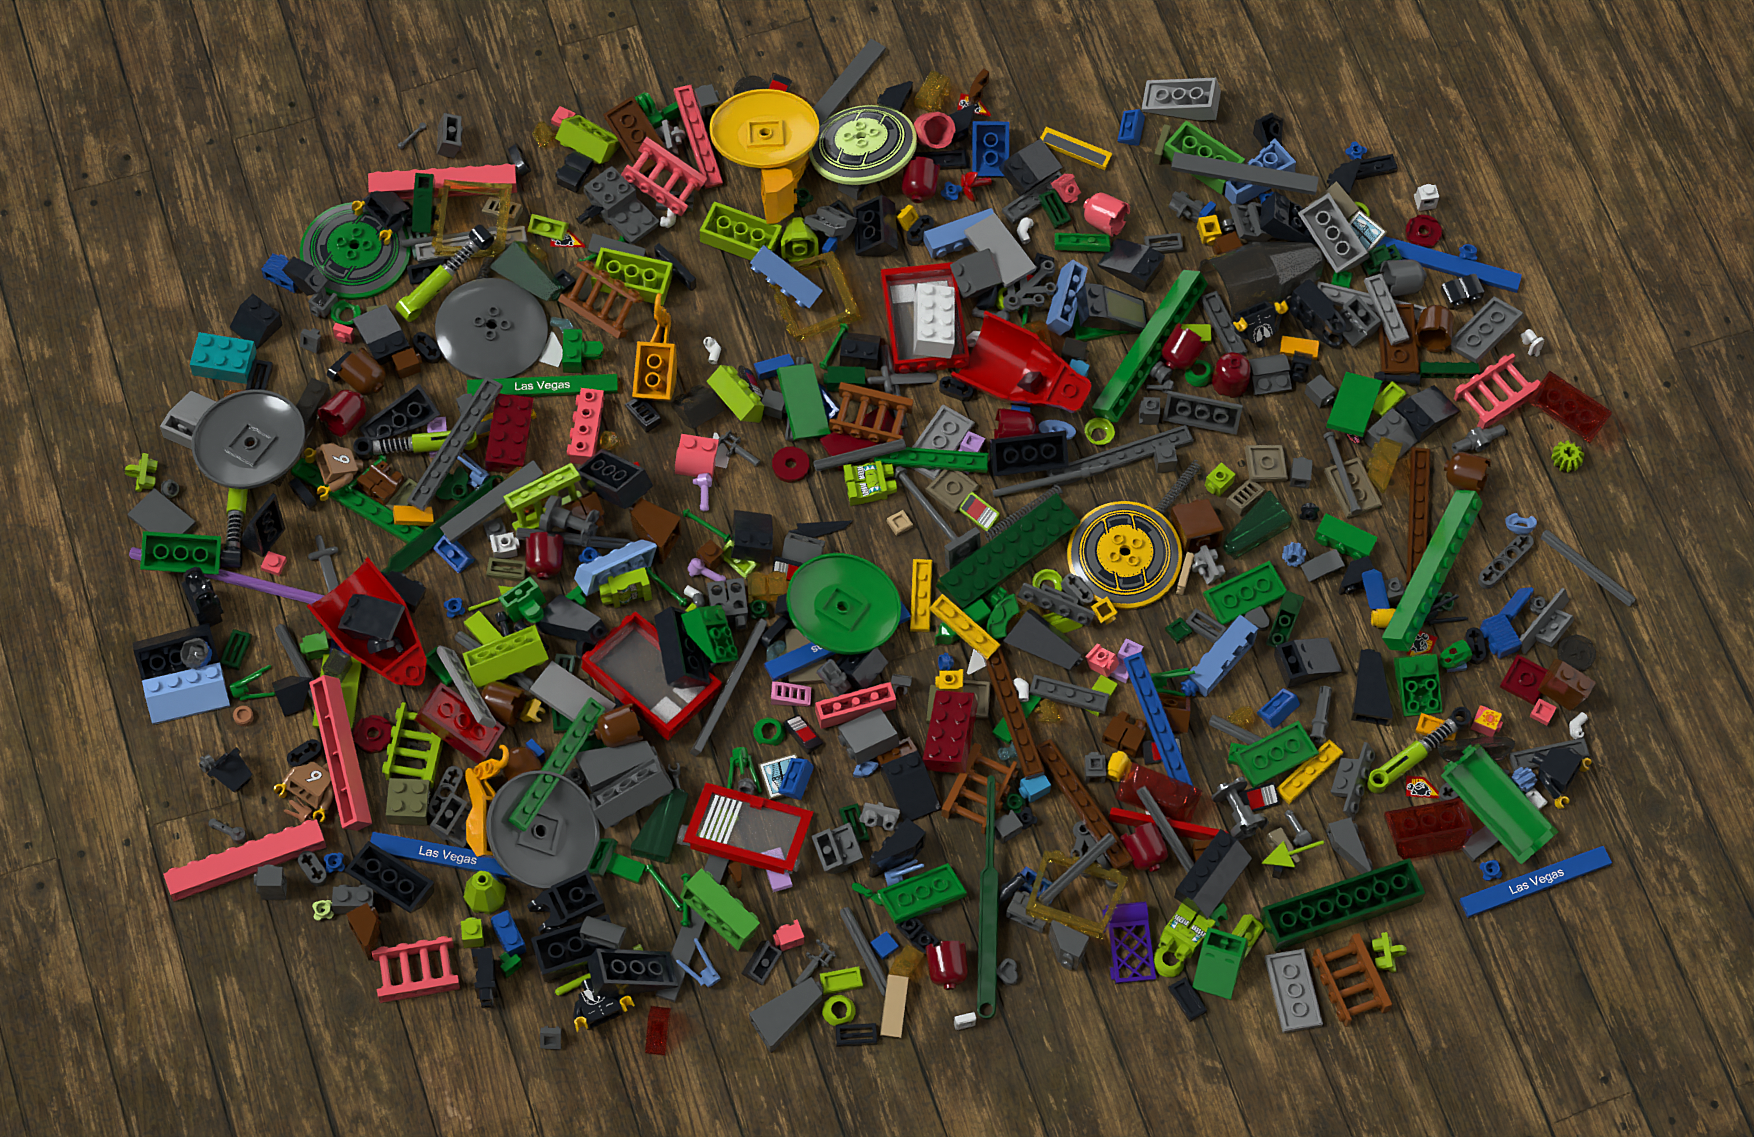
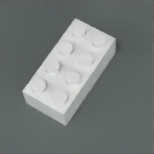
(934, 320)

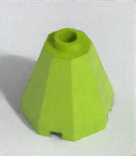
(798, 241)
(485, 892)

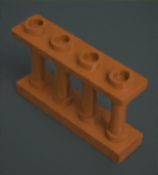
(587, 309)
(866, 397)
(960, 790)
(1365, 965)

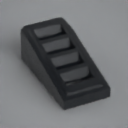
(646, 425)

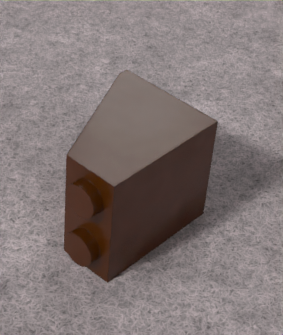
(1196, 525)
(656, 526)
(1565, 685)

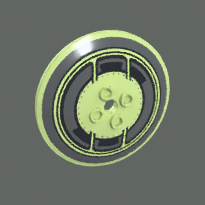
(855, 161)

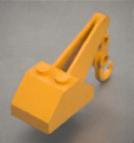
(779, 187)
(656, 361)
(481, 798)

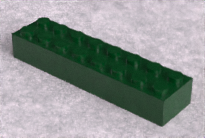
(1008, 552)
(1342, 904)

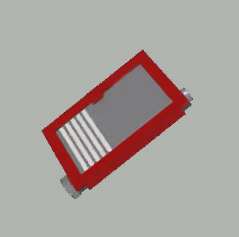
(747, 829)

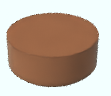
(243, 715)

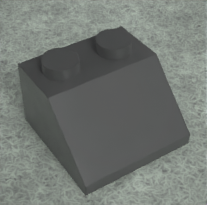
(976, 273)
(1393, 427)
(1067, 945)

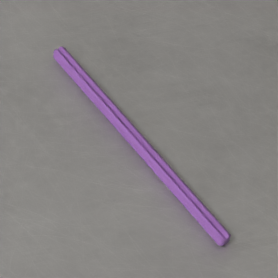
(253, 583)

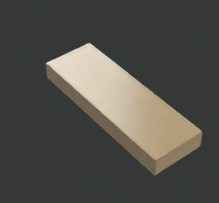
(894, 1006)

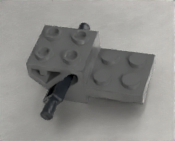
(617, 205)

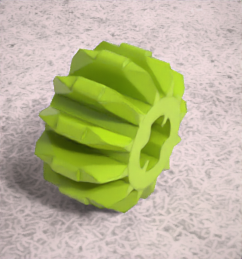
(1567, 456)

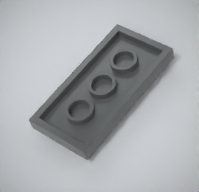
(1485, 329)

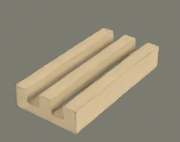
(1185, 573)

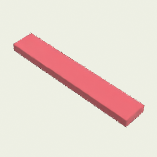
(698, 136)

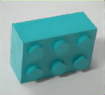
(222, 358)

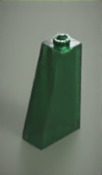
(527, 271)
(1258, 526)
(661, 830)

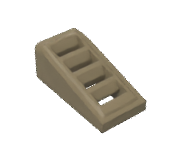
(515, 207)
(1241, 508)
(1276, 837)

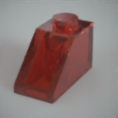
(657, 1030)

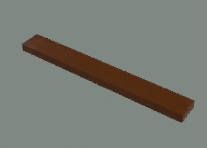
(1417, 509)
(1014, 715)
(1082, 802)

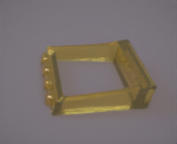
(502, 190)
(851, 313)
(1077, 923)

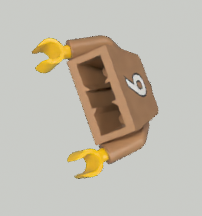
(335, 465)
(310, 784)

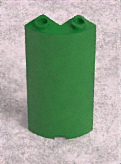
(1499, 803)

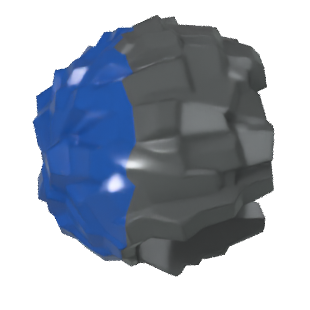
(195, 653)

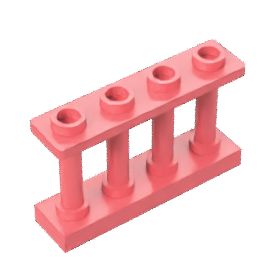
(671, 163)
(1501, 408)
(428, 984)

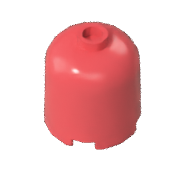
(934, 129)
(1106, 213)

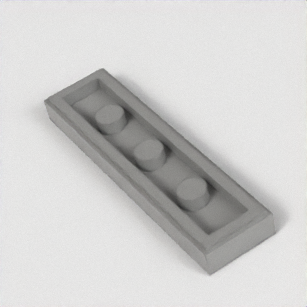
(1386, 309)

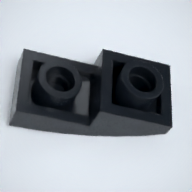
(916, 934)

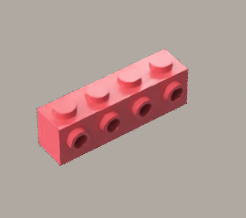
(587, 425)
(855, 704)

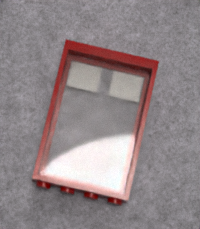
(898, 296)
(633, 671)

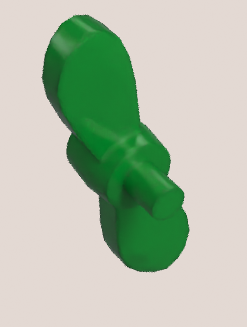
(867, 893)

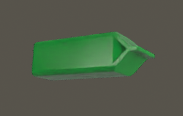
(976, 611)

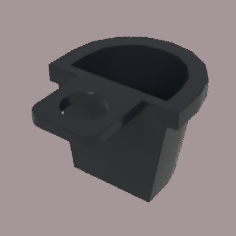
(231, 771)

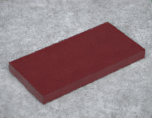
(842, 443)

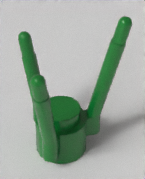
(1160, 680)
(240, 687)
(740, 759)

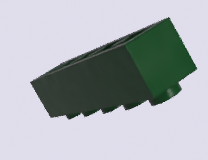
(1448, 370)

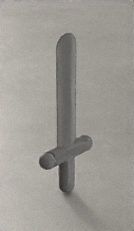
(908, 378)
(323, 555)

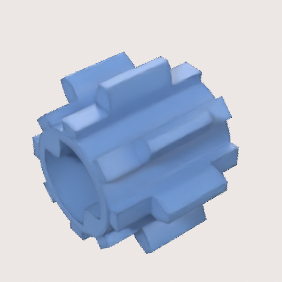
(1294, 554)
(1524, 779)

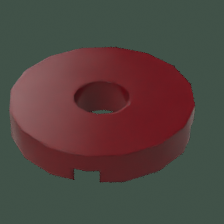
(1423, 222)
(786, 455)
(375, 744)

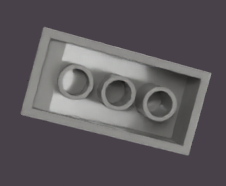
(1183, 98)

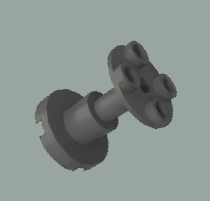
(563, 518)
(1246, 821)

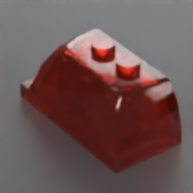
(1570, 407)
(1172, 796)
(1429, 828)

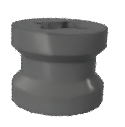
(1161, 372)

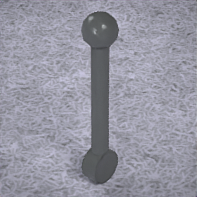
(422, 126)

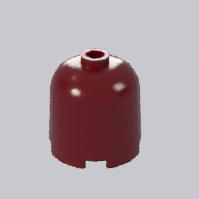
(920, 179)
(1182, 348)
(1231, 375)
(343, 412)
(1014, 423)
(544, 554)
(1146, 847)
(947, 964)

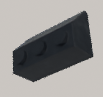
(878, 227)

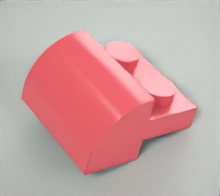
(696, 455)

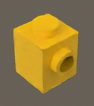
(1104, 611)

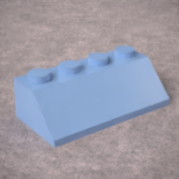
(619, 561)
(186, 693)

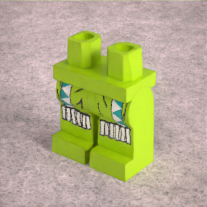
(867, 482)
(625, 588)
(1181, 938)

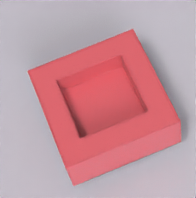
(561, 114)
(343, 333)
(273, 563)
(1543, 712)

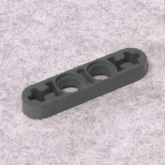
(1507, 562)

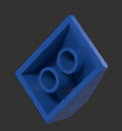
(989, 147)

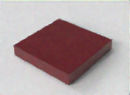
(1524, 679)

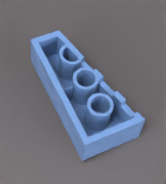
(1271, 157)
(1224, 655)

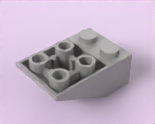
(183, 418)

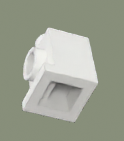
(1426, 193)
(504, 545)

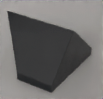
(1268, 128)
(291, 693)

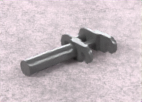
(736, 448)
(815, 961)

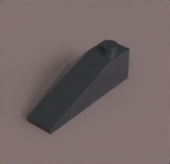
(406, 413)

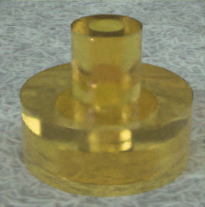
(609, 440)

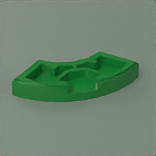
(1001, 616)

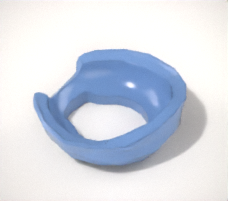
(1513, 519)

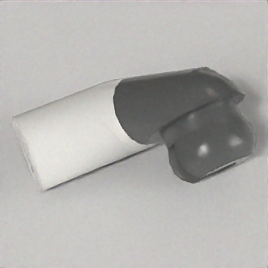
(697, 596)

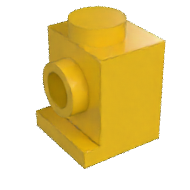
(1208, 229)
(955, 679)

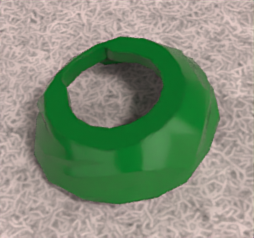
(340, 306)
(1202, 380)
(777, 738)

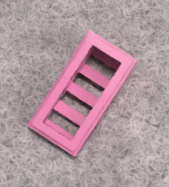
(782, 700)

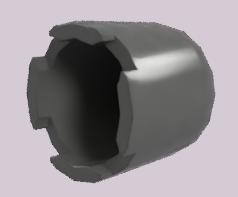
(1403, 276)

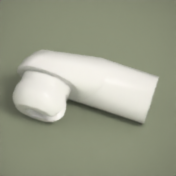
(1023, 688)

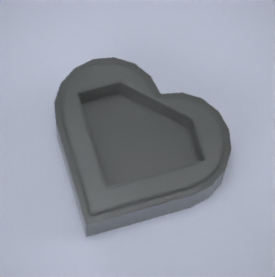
(1258, 618)
(1007, 972)

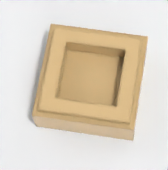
(899, 522)

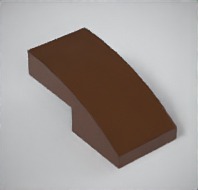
(977, 86)
(736, 873)

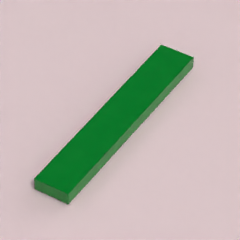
(937, 459)

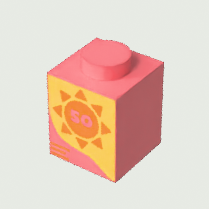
(1487, 721)

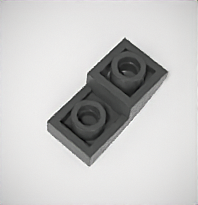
(1322, 565)

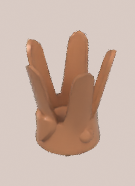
(304, 811)

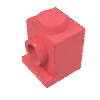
(1062, 185)
(1102, 660)
(789, 936)

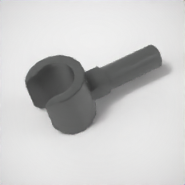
(1167, 386)
(675, 774)

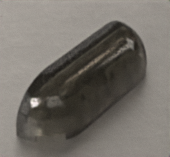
(1495, 746)

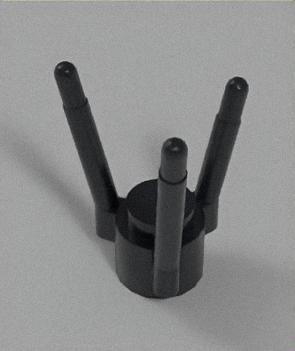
(1431, 616)

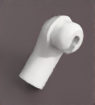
(669, 220)
(1022, 229)
(972, 338)
(714, 349)
(1575, 726)

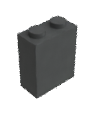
(868, 736)

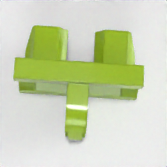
(139, 472)
(1388, 961)

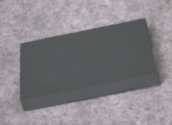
(159, 514)

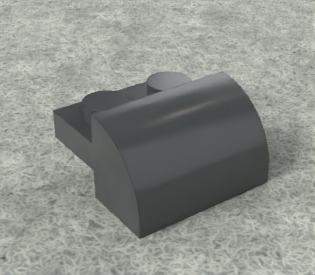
(831, 222)
(1247, 222)
(1359, 320)
(1270, 374)
(451, 821)
(838, 848)

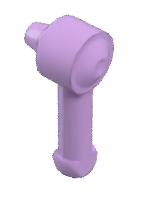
(703, 481)
(697, 567)

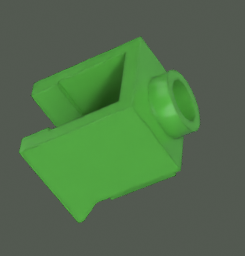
(315, 646)

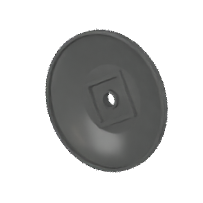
(491, 352)
(242, 418)
(568, 835)

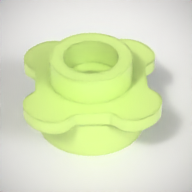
(318, 906)

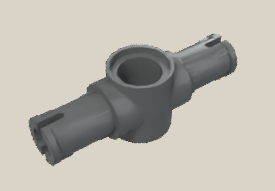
(1478, 439)

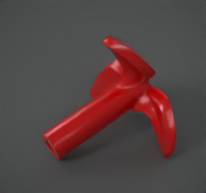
(969, 181)

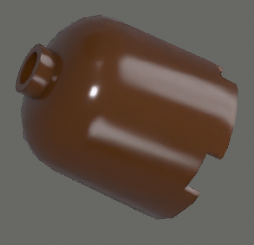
(1435, 328)
(362, 373)
(1467, 471)
(504, 701)
(618, 727)
(521, 761)

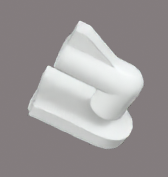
(1537, 343)

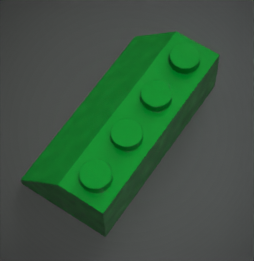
(180, 552)

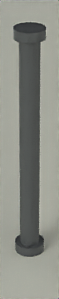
(1355, 508)

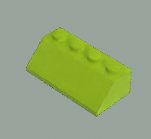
(505, 656)

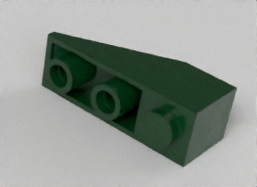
(423, 202)
(1285, 619)

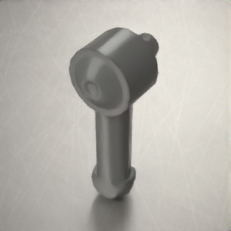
(979, 313)
(237, 834)
(1303, 837)

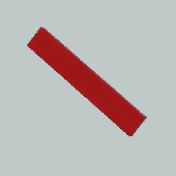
(1180, 828)

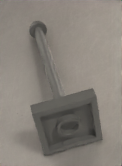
(960, 547)

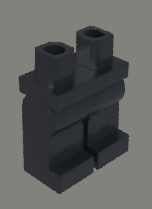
(485, 976)

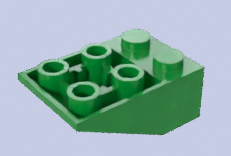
(711, 633)
(1418, 683)
(1220, 963)

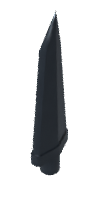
(819, 528)

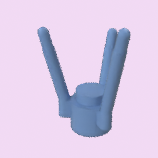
(478, 474)
(895, 875)
(709, 975)

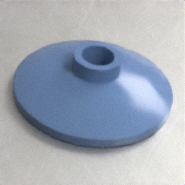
(1056, 425)

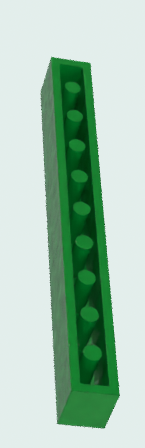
(1149, 346)
(1432, 570)

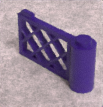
(1133, 916)

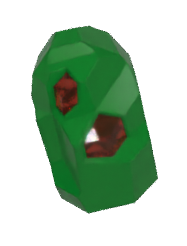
(1455, 655)

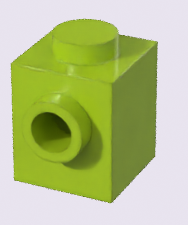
(1219, 480)
(472, 932)

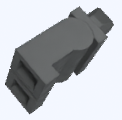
(736, 606)

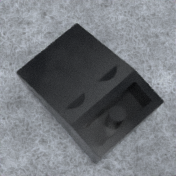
(1282, 219)
(1306, 661)
(898, 849)

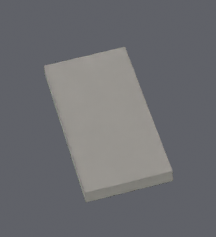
(1008, 255)
(943, 433)
(566, 692)
(1293, 990)

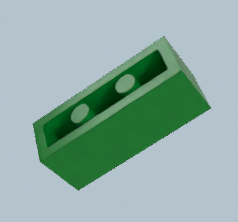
(1345, 537)

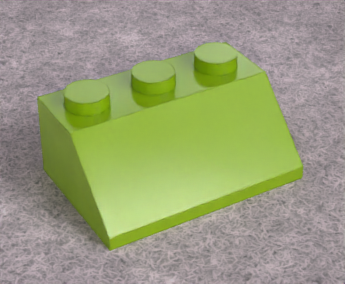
(587, 138)
(736, 394)

